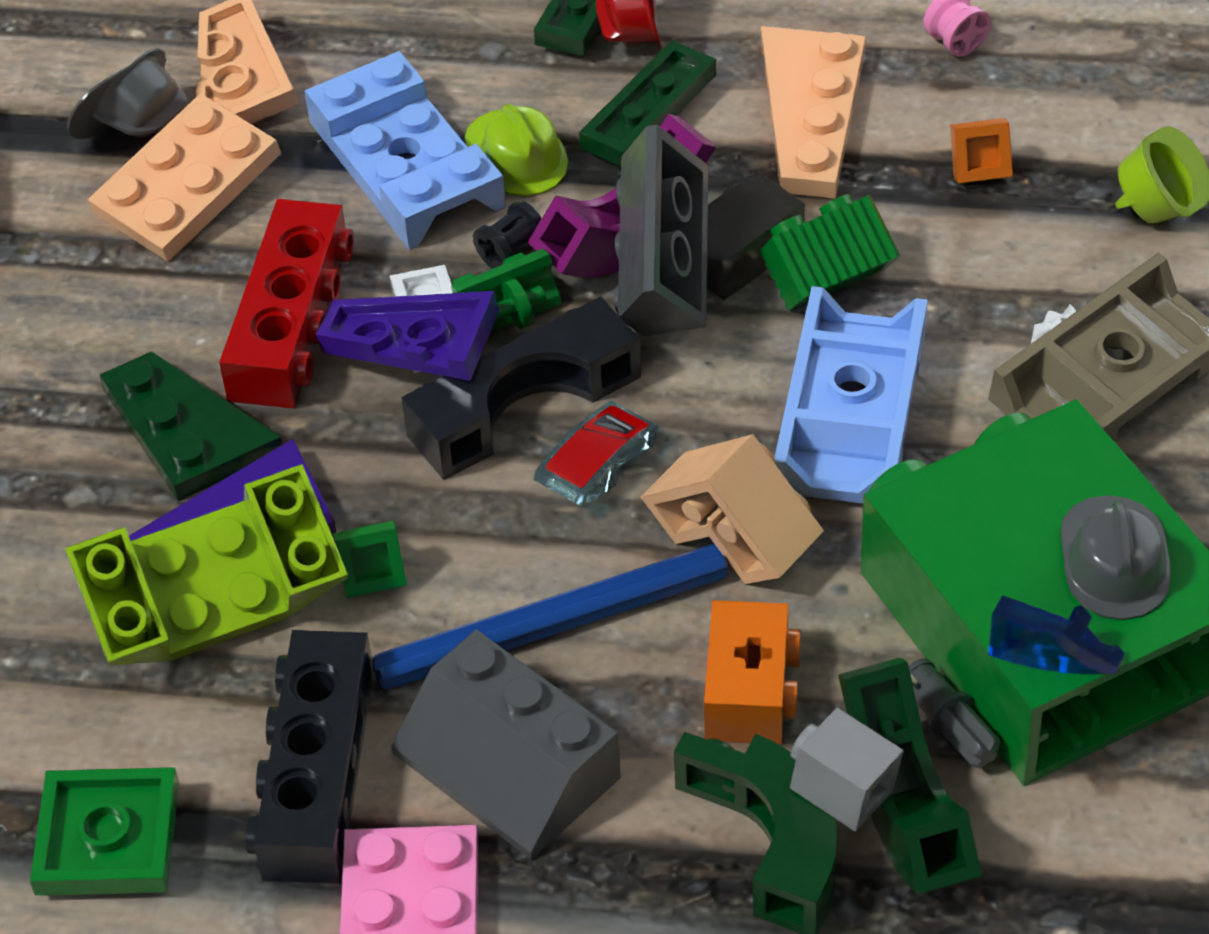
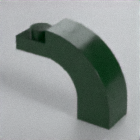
(918, 822)
(799, 867)

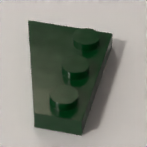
(183, 425)

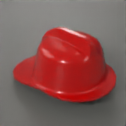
(628, 21)

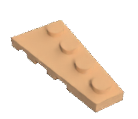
(812, 102)

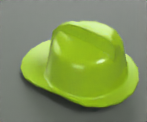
(521, 147)
(1164, 177)

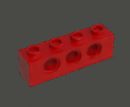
(285, 304)

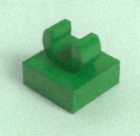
(371, 558)

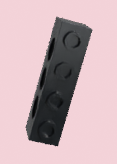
(319, 712)

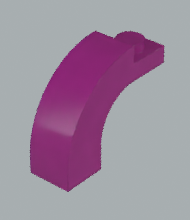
(584, 232)

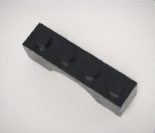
(578, 354)

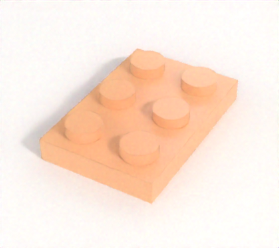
(184, 177)

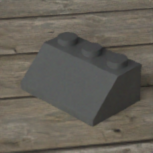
(662, 236)
(507, 744)

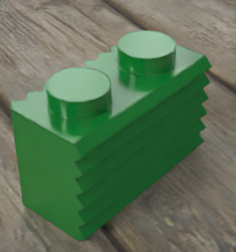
(829, 250)

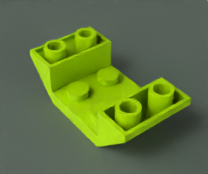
(209, 573)

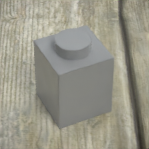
(844, 768)

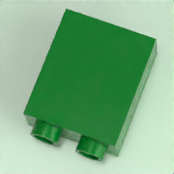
(989, 525)

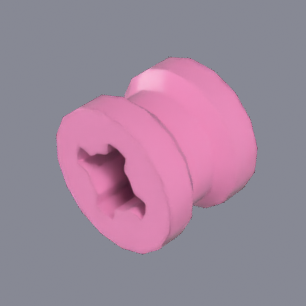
(958, 24)

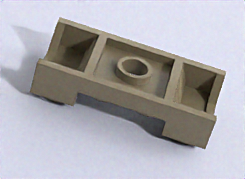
(1071, 362)

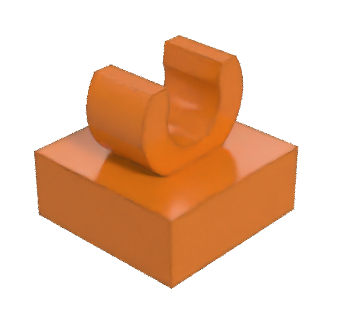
(981, 150)

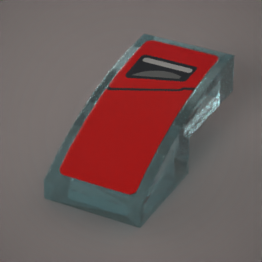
(592, 452)

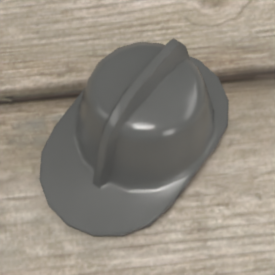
(132, 100)
(1115, 557)

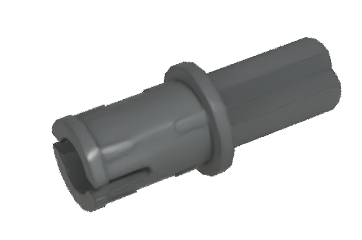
(953, 715)

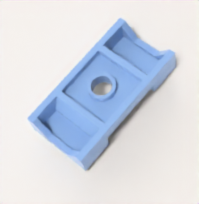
(385, 113)
(839, 439)

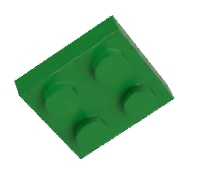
(105, 831)

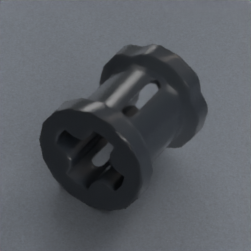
(507, 235)

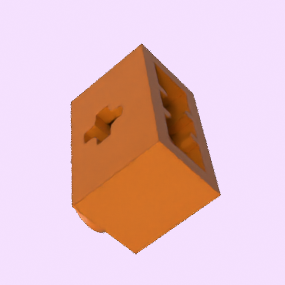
(748, 671)

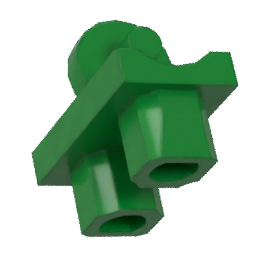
(520, 285)

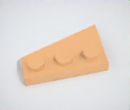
(241, 63)

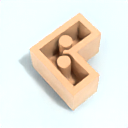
(740, 503)

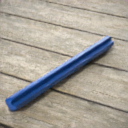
(558, 612)

